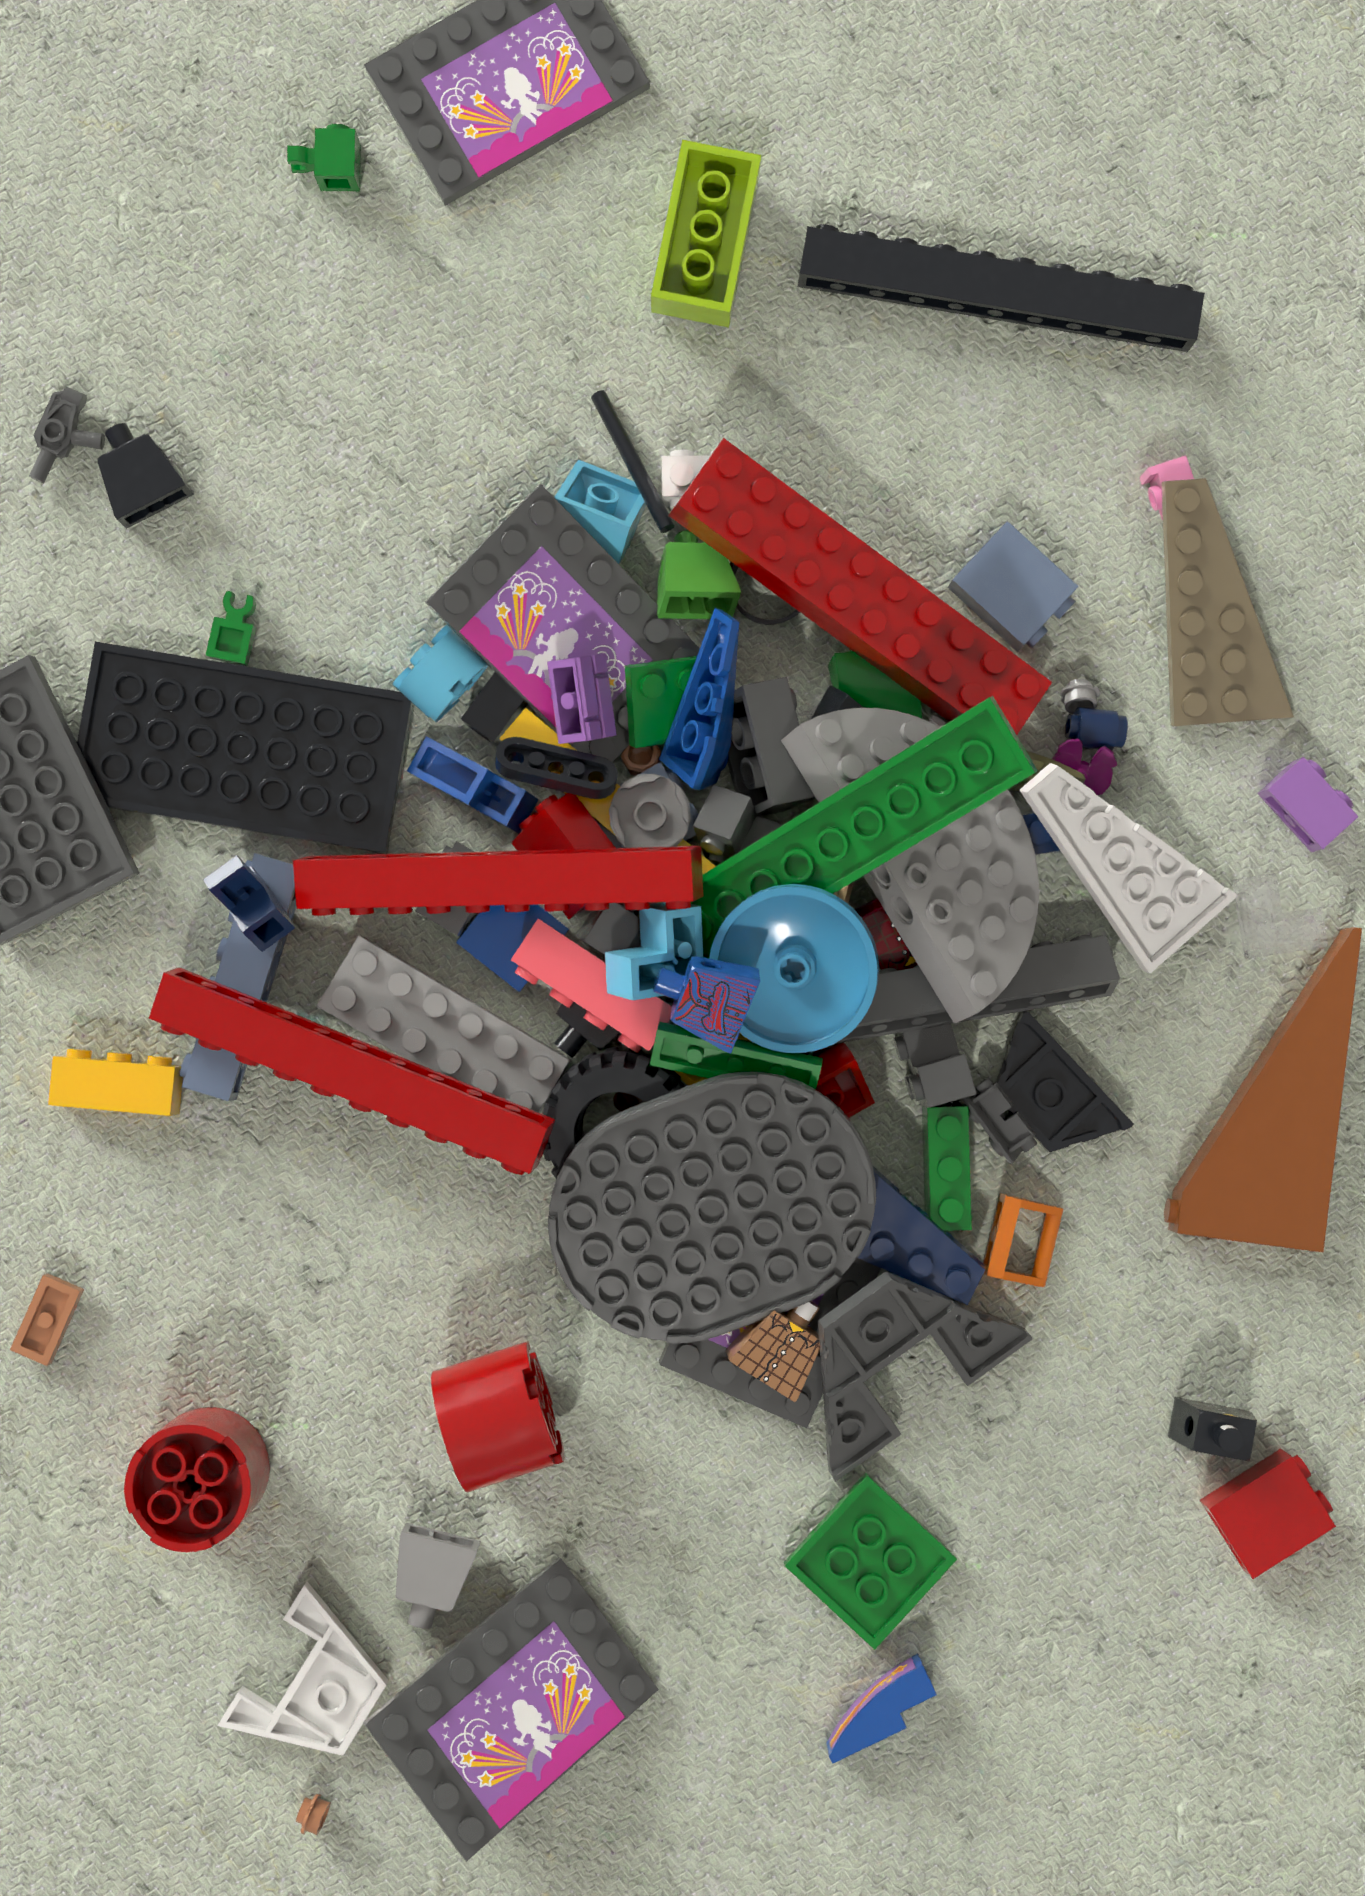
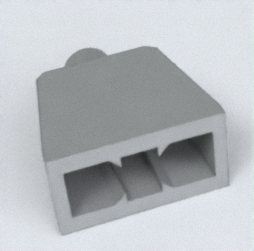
(432, 1571)

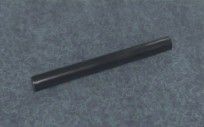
(632, 461)

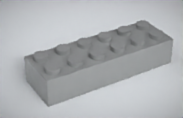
(440, 1027)

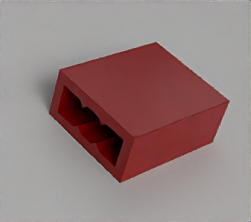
(561, 825)
(1269, 1512)

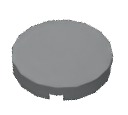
(649, 812)

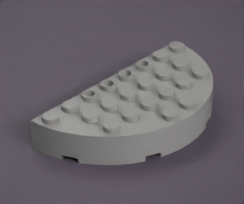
(959, 895)

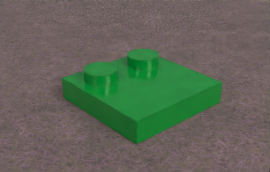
(654, 697)

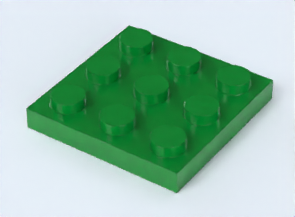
(870, 1561)

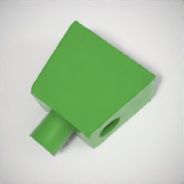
(694, 580)

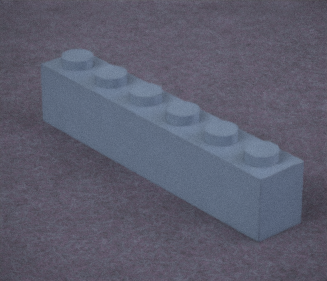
(247, 971)

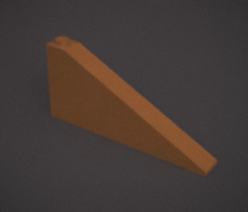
(1274, 1147)

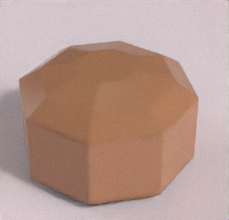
(640, 759)

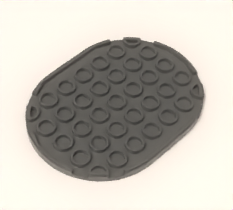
(712, 1207)

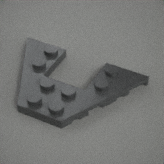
(877, 1329)

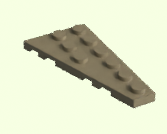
(1213, 635)

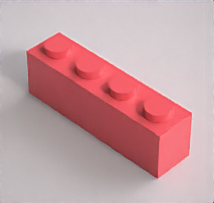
(582, 979)

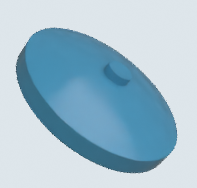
(812, 966)

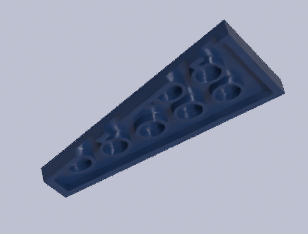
(917, 1248)

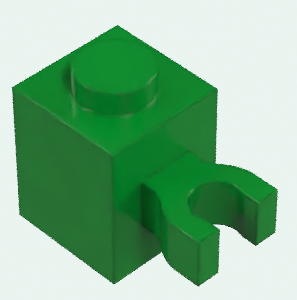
(333, 160)

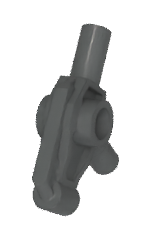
(59, 432)

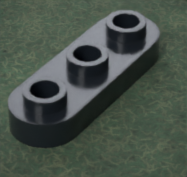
(541, 758)

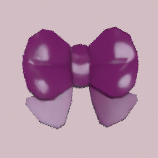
(1097, 773)

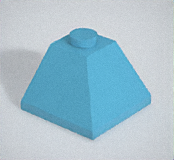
(603, 505)

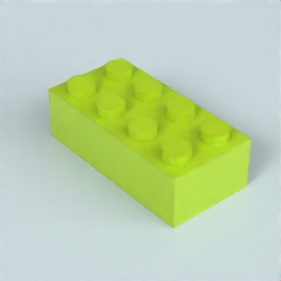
(705, 233)

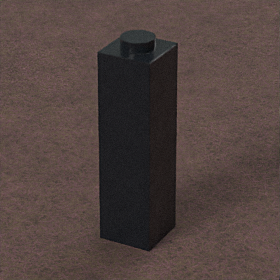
(494, 710)

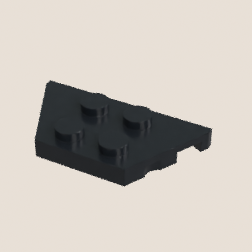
(1054, 1090)

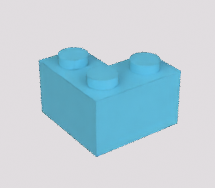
(667, 942)

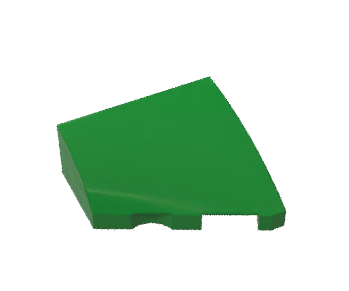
(870, 685)

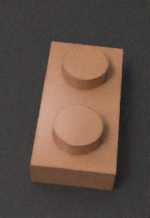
(47, 1319)

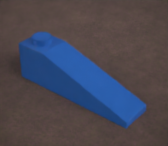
(703, 722)

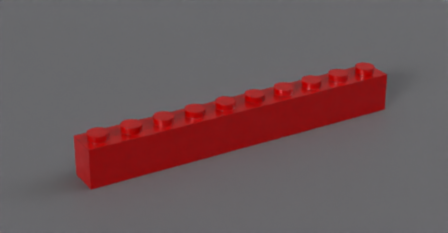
(500, 878)
(351, 1070)

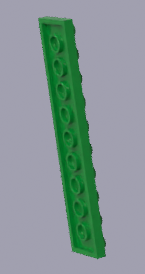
(876, 814)

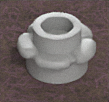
(1079, 694)

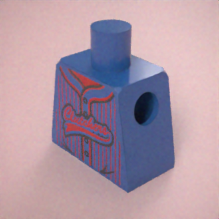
(710, 998)

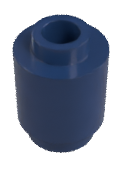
(1097, 728)

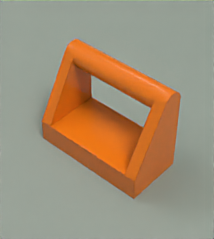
(1002, 1234)

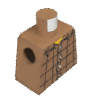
(779, 1349)

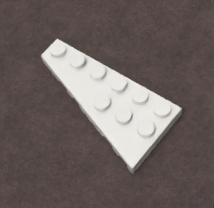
(1133, 876)

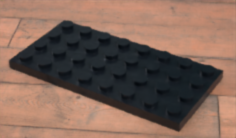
(244, 746)

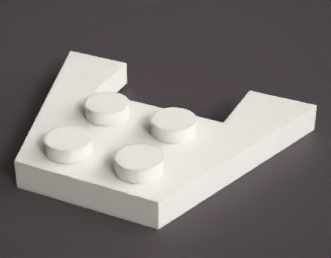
(327, 1695)

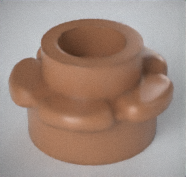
(313, 1814)

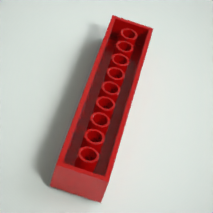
(853, 590)

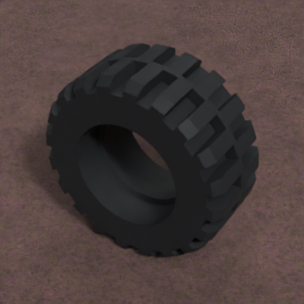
(591, 1078)

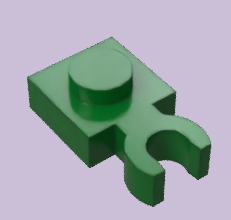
(232, 637)

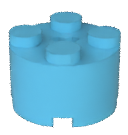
(440, 674)

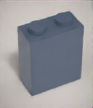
(1014, 587)

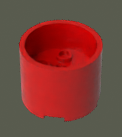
(496, 1417)
(224, 1457)

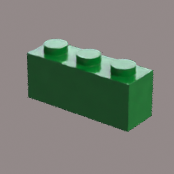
(947, 1166)

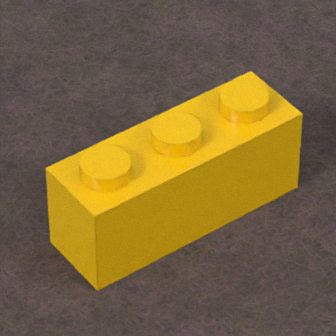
(116, 1083)

